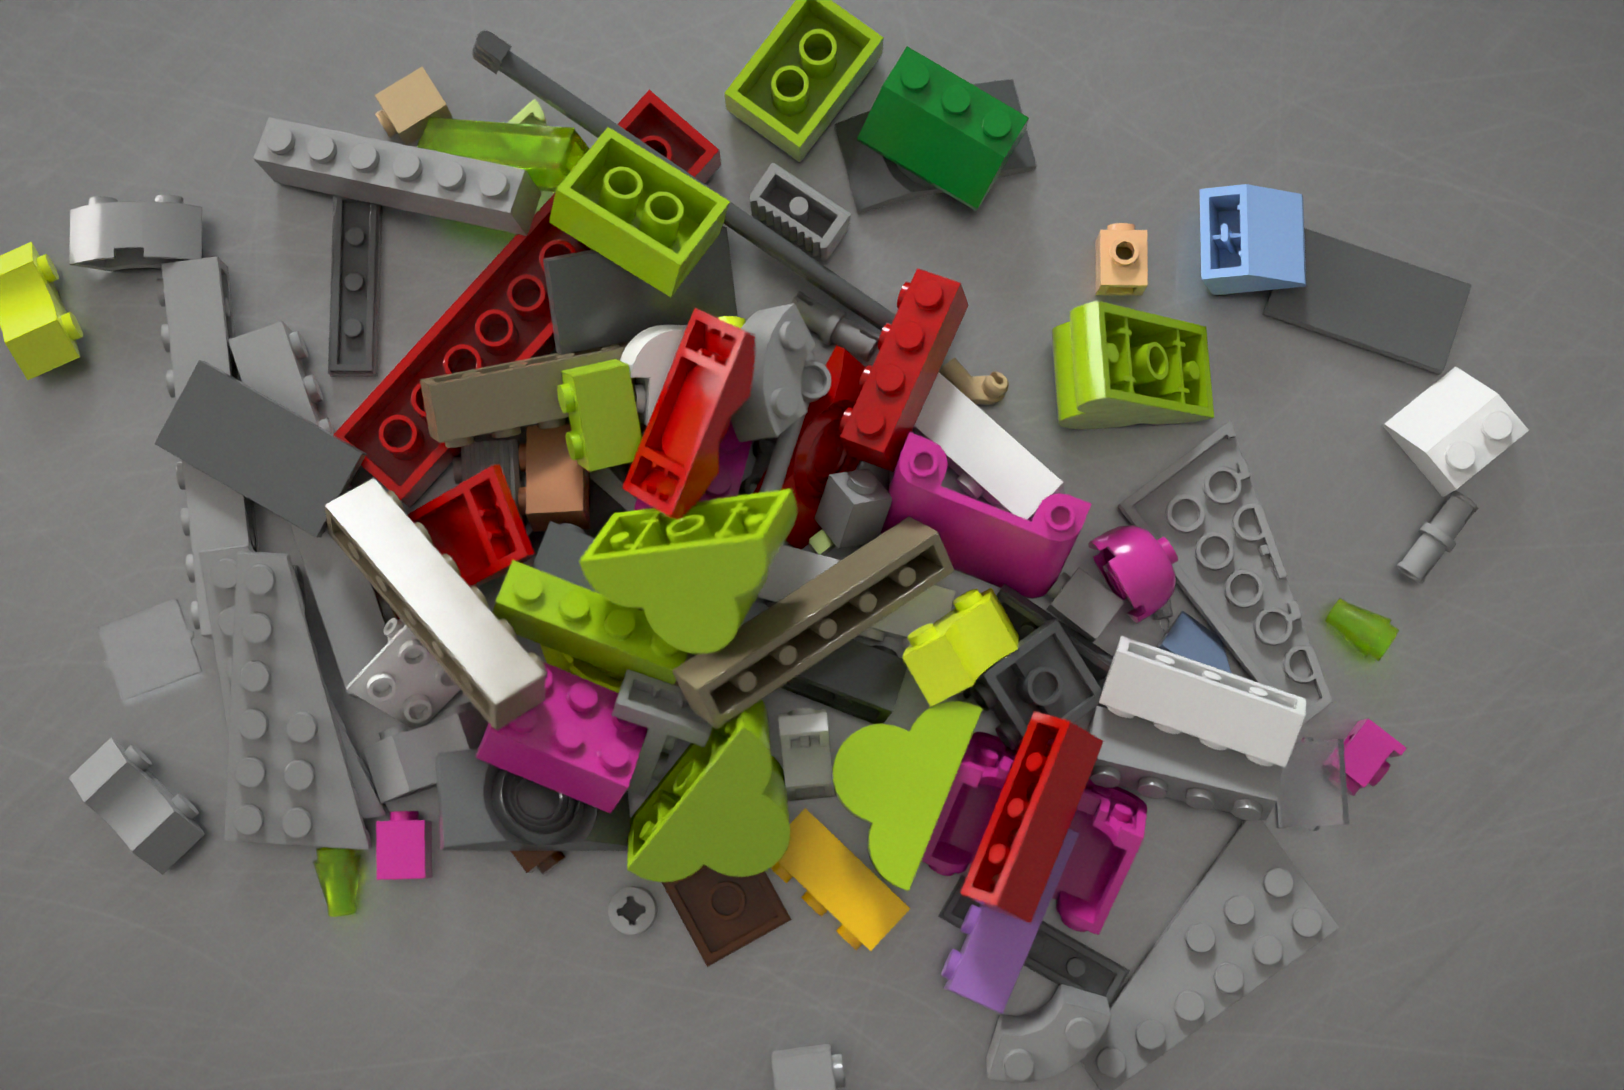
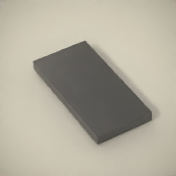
(1374, 302)
(606, 305)
(259, 448)

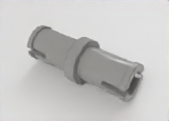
(836, 328)
(1437, 537)

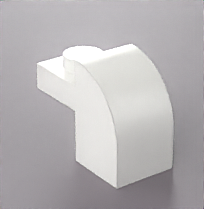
(649, 361)
(806, 754)

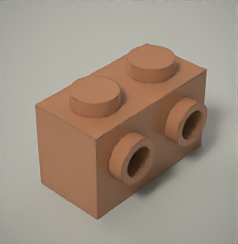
(555, 484)

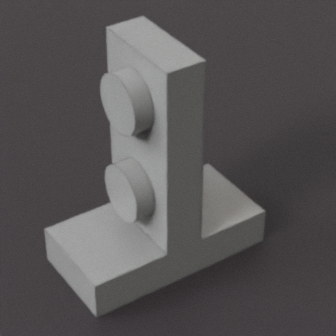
(667, 717)

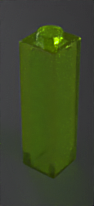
(541, 150)

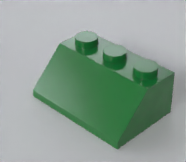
(942, 128)

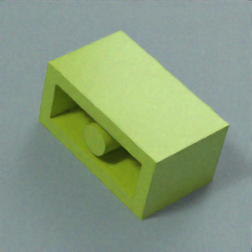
(600, 414)

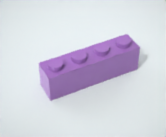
(998, 946)

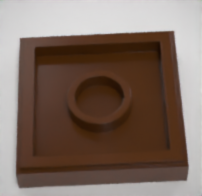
(726, 910)

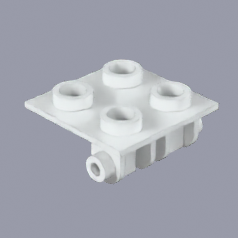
(404, 679)

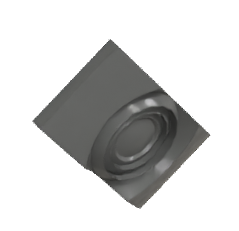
(882, 183)
(504, 812)

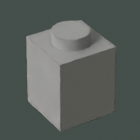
(853, 508)
(1083, 603)

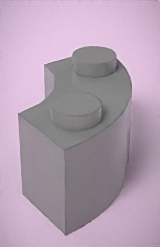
(134, 233)
(776, 390)
(407, 759)
(137, 804)
(1048, 1039)

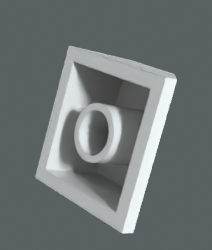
(1455, 429)

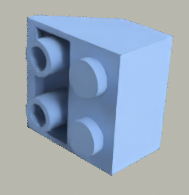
(1251, 239)

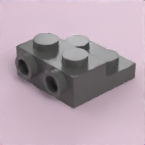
(1037, 677)

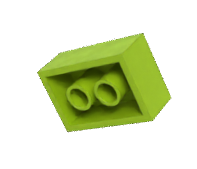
(804, 74)
(638, 211)

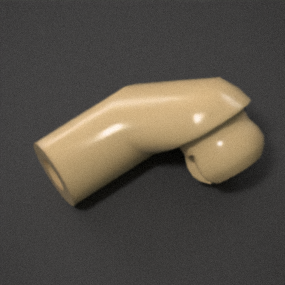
(979, 389)

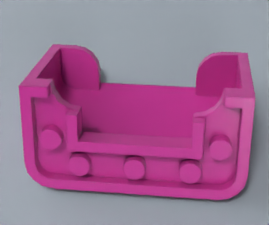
(980, 536)
(1106, 818)

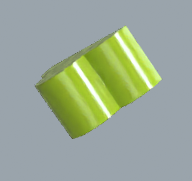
(1130, 369)
(695, 571)
(901, 783)
(715, 807)

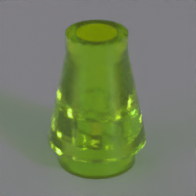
(1363, 629)
(338, 878)

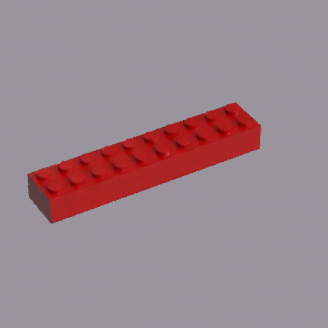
(493, 322)

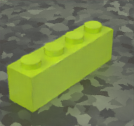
(583, 624)

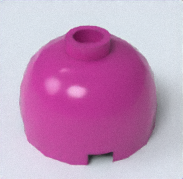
(1136, 568)

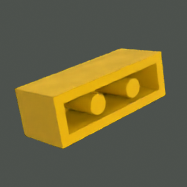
(839, 883)

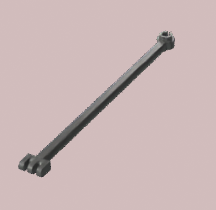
(496, 57)

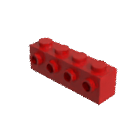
(904, 369)
(1032, 816)

